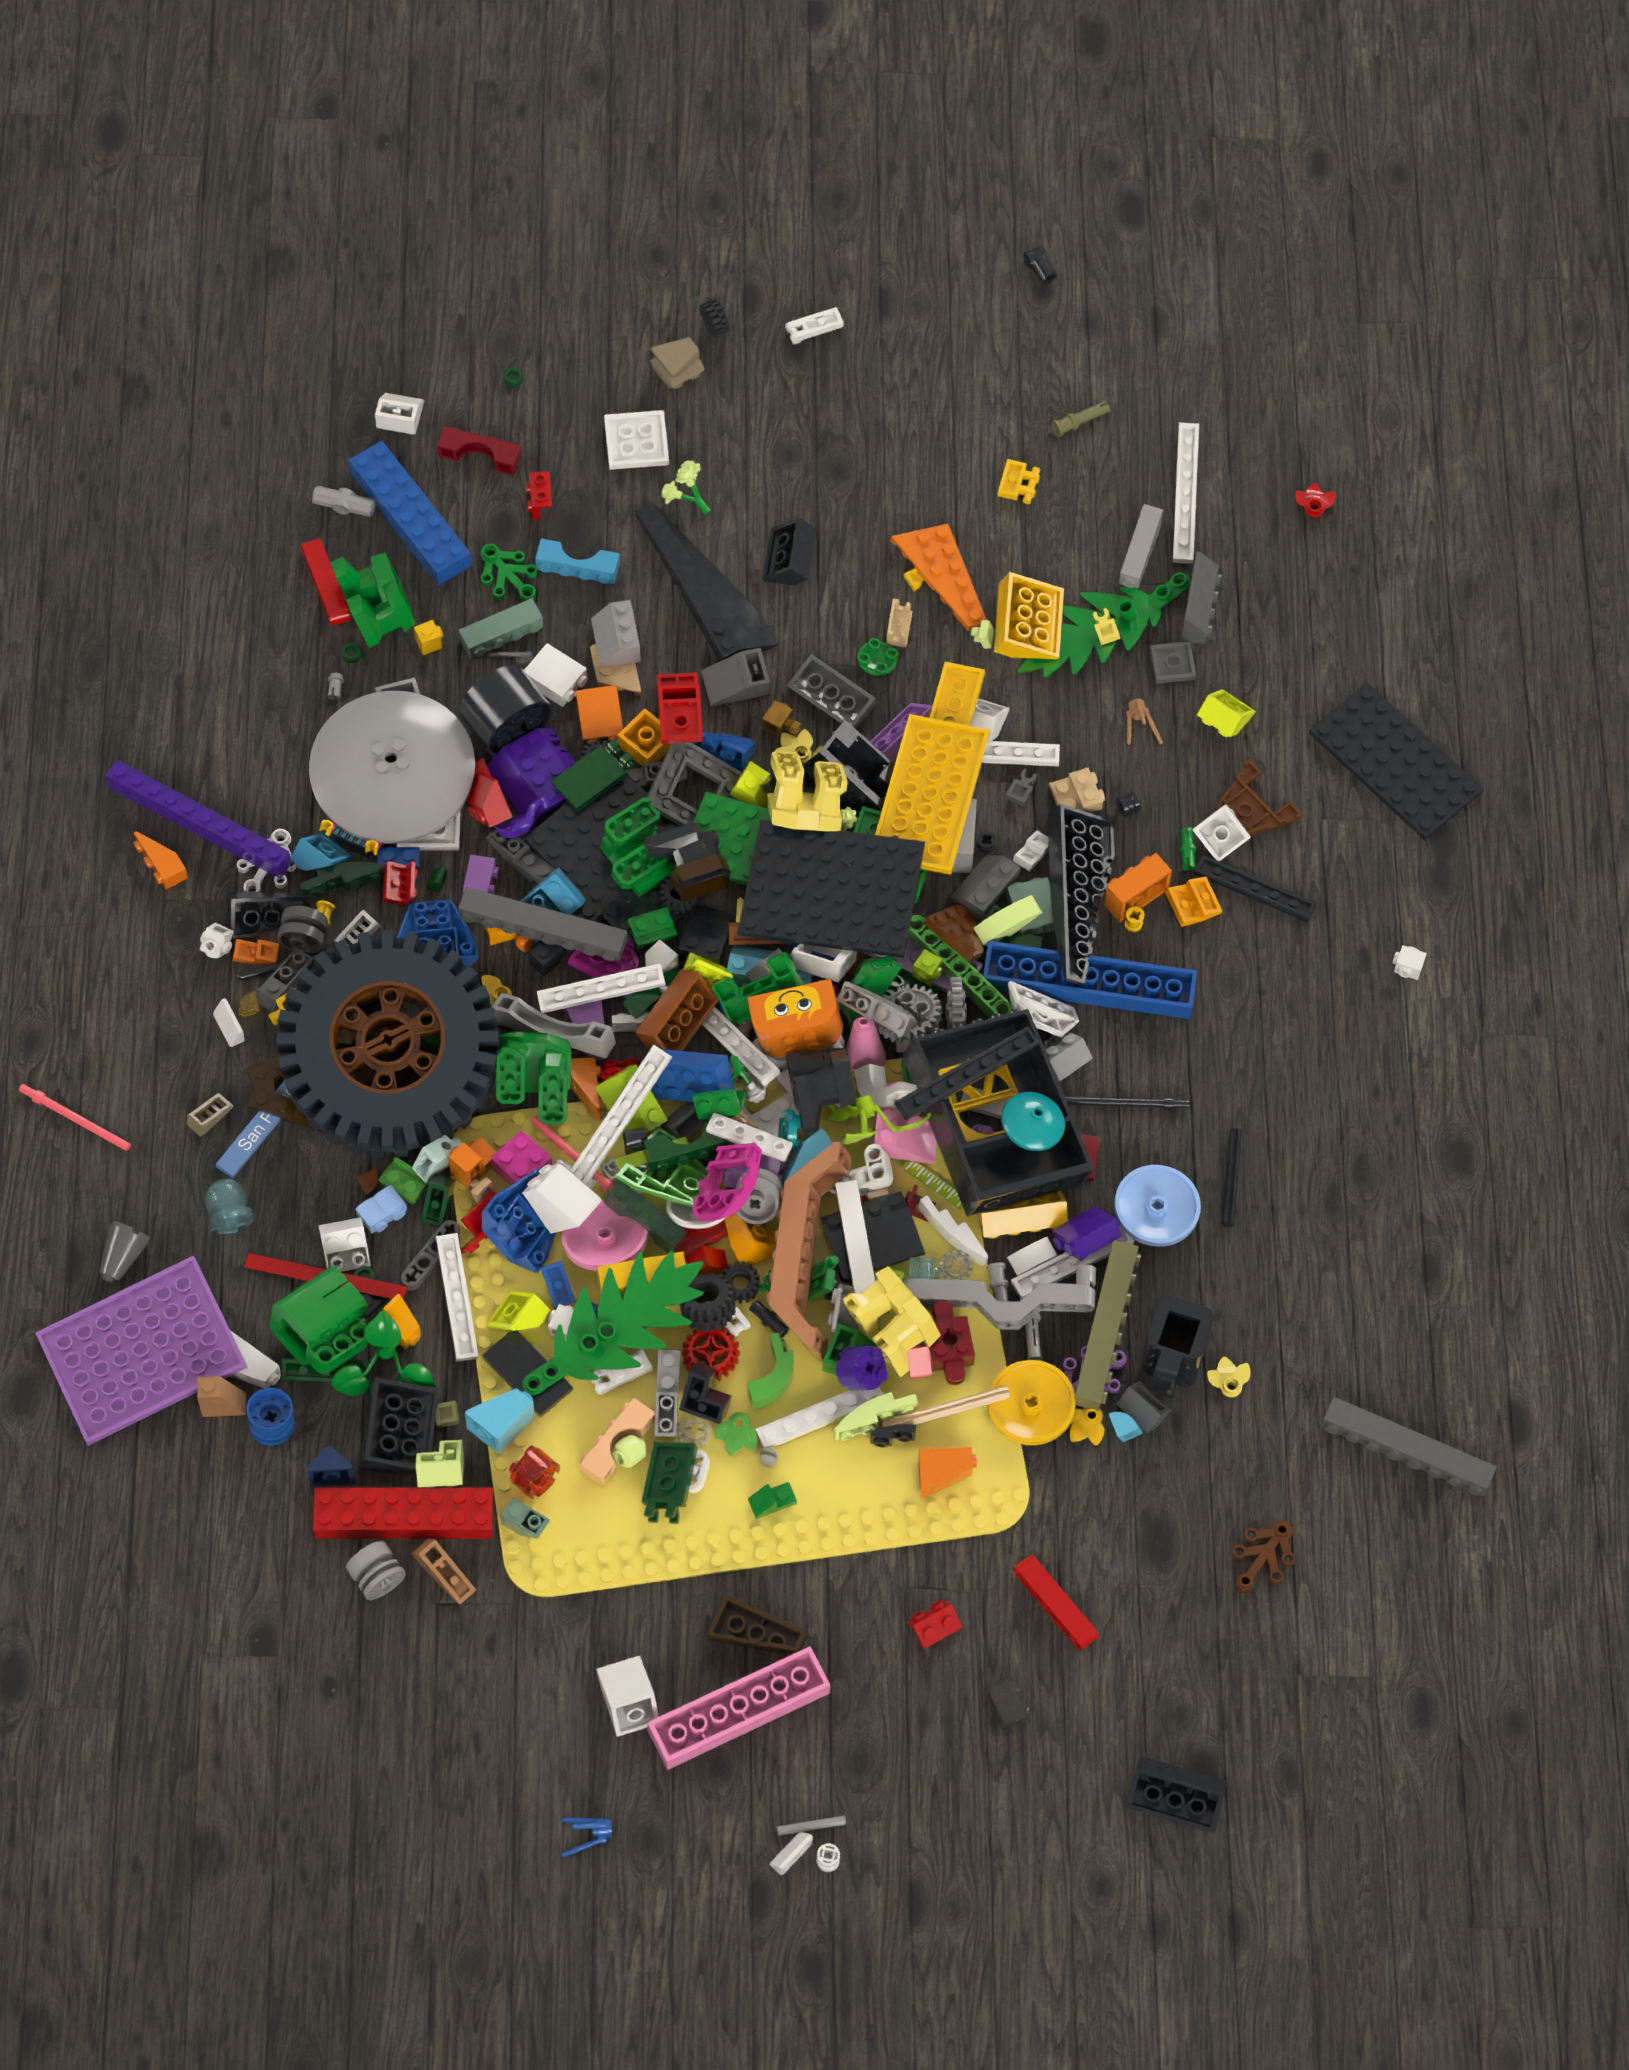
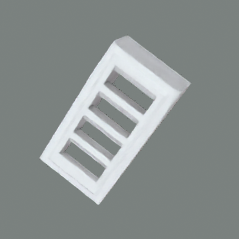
(361, 917)

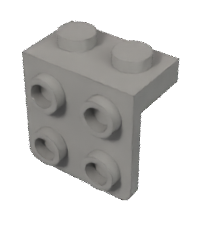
(840, 1313)

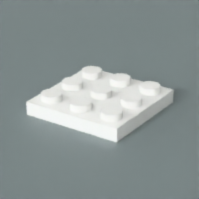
(636, 439)

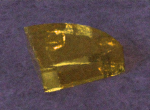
(249, 1005)

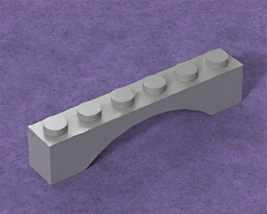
(586, 1037)

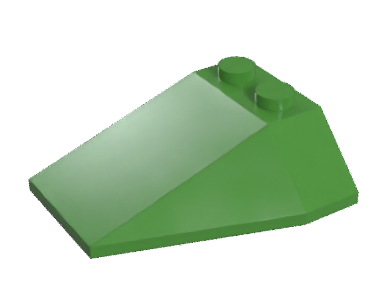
(675, 1184)

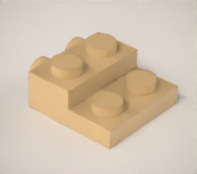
(1078, 791)

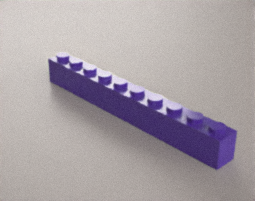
(198, 819)

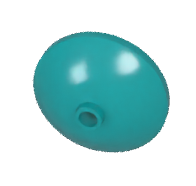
(1027, 1128)

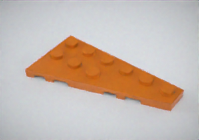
(943, 569)

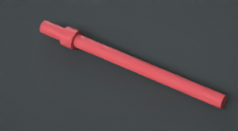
(40, 1098)
(605, 1183)

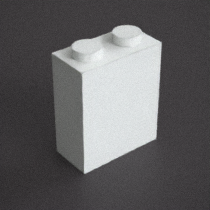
(556, 674)

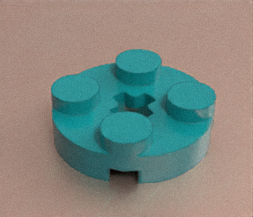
(788, 1127)

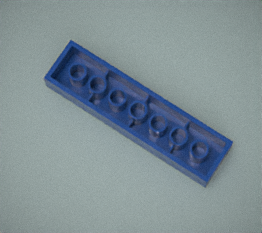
(410, 513)

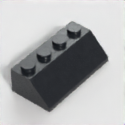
(1176, 1794)

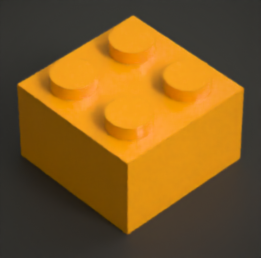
(643, 739)

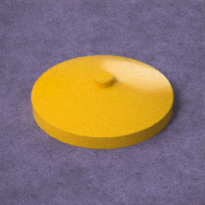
(1038, 1404)

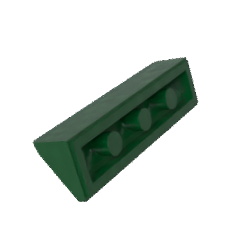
(295, 1371)

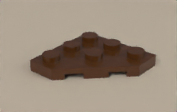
(956, 928)

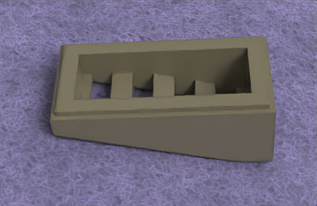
(200, 1124)

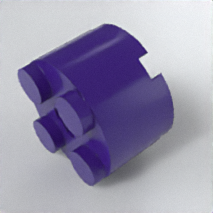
(861, 1368)

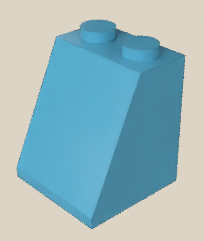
(501, 1419)

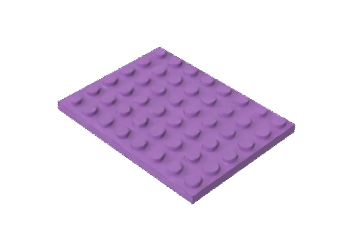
(140, 1350)

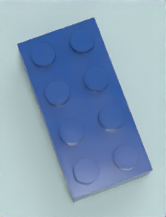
(692, 1074)

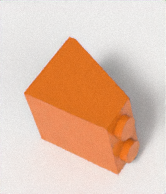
(598, 713)

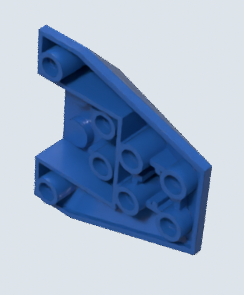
(442, 923)
(516, 1226)

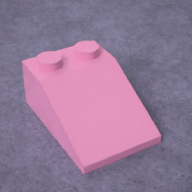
(909, 1145)

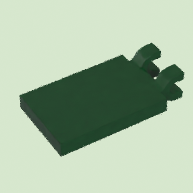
(592, 775)
(668, 1479)

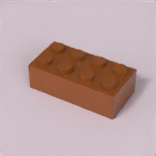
(678, 1012)

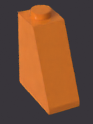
(943, 1468)

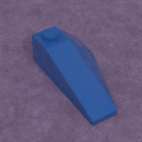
(729, 749)

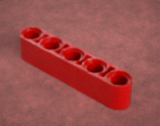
(325, 582)
(1055, 1602)

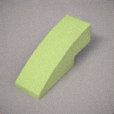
(1008, 920)

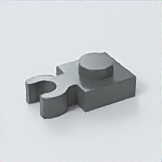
(1021, 790)

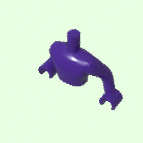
(522, 823)

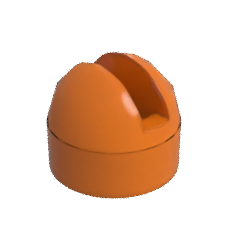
(524, 944)

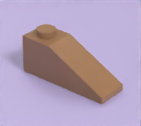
(443, 1570)

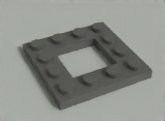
(670, 771)

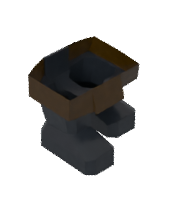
(696, 859)

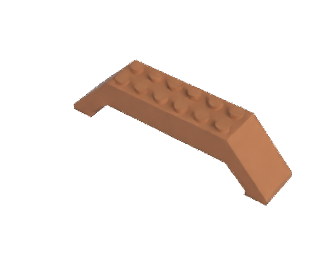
(797, 1241)

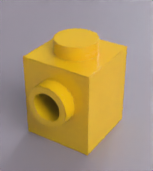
(428, 637)

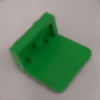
(723, 1102)

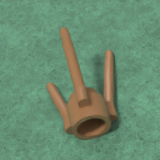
(1138, 711)

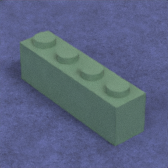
(501, 628)

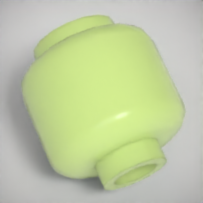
(629, 1451)

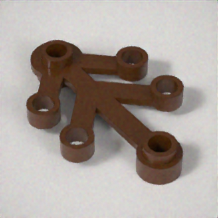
(1265, 1552)

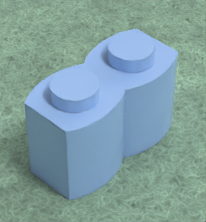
(381, 1209)

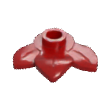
(1315, 499)

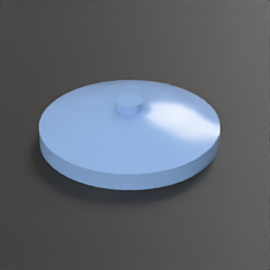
(1157, 1205)

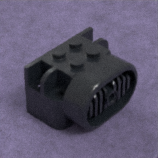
(864, 766)

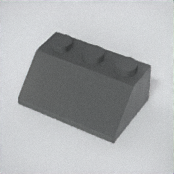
(986, 885)

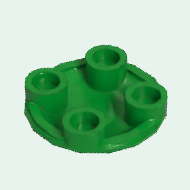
(877, 657)

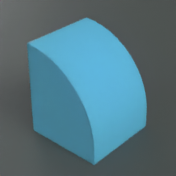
(1125, 1426)

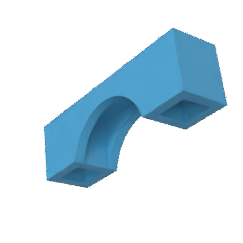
(600, 567)

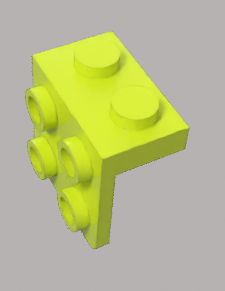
(708, 970)

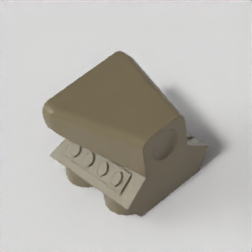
(677, 362)

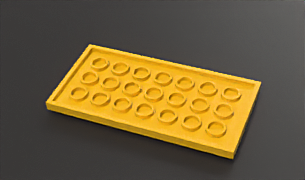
(933, 787)

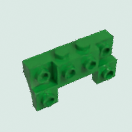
(735, 999)

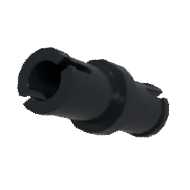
(769, 1318)

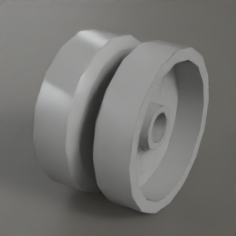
(763, 1200)

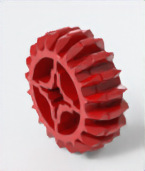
(731, 1351)

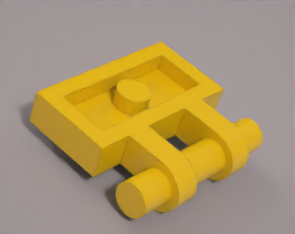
(1012, 480)

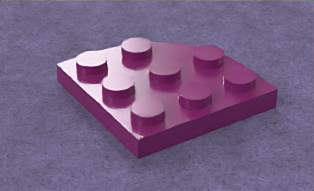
(597, 966)

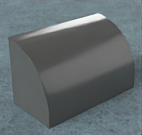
(683, 1121)
(1143, 1406)

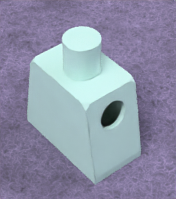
(434, 1157)

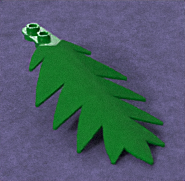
(1130, 617)
(619, 1322)

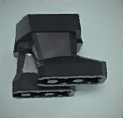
(818, 1082)

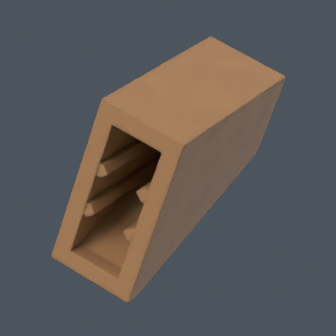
(220, 1397)

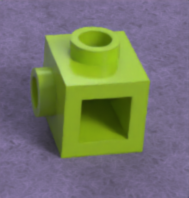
(927, 967)

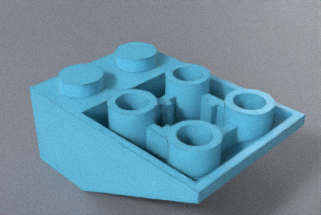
(808, 1149)

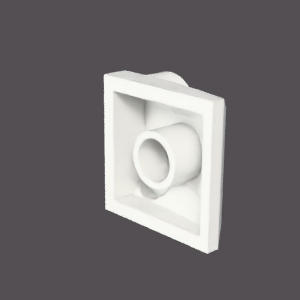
(1221, 832)

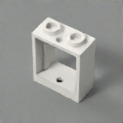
(822, 967)

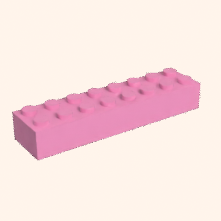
(738, 1708)

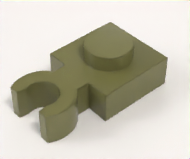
(447, 1414)

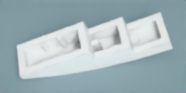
(957, 1235)

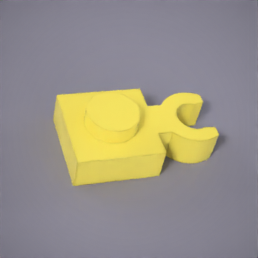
(1106, 628)

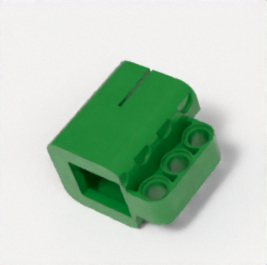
(317, 1322)

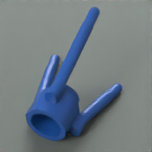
(600, 1828)

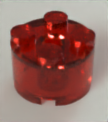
(534, 1472)

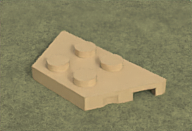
(622, 676)

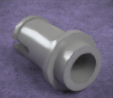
(335, 686)

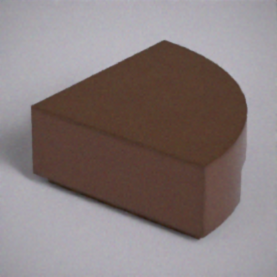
(368, 1182)

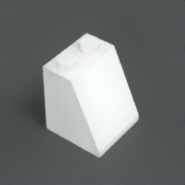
(560, 1198)
(628, 1695)

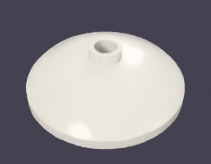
(684, 1216)

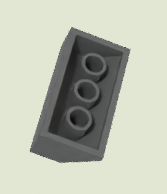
(1200, 600)

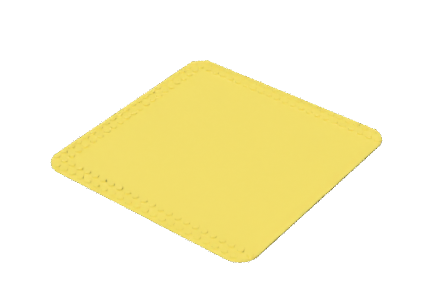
(845, 1491)

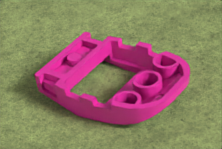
(721, 1204)

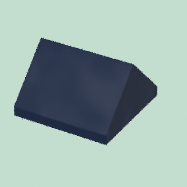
(330, 1469)

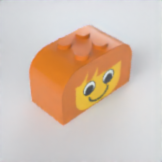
(796, 1019)

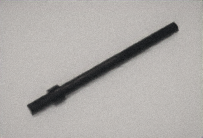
(1167, 1103)

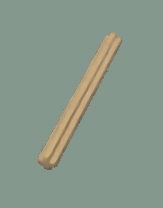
(950, 1407)

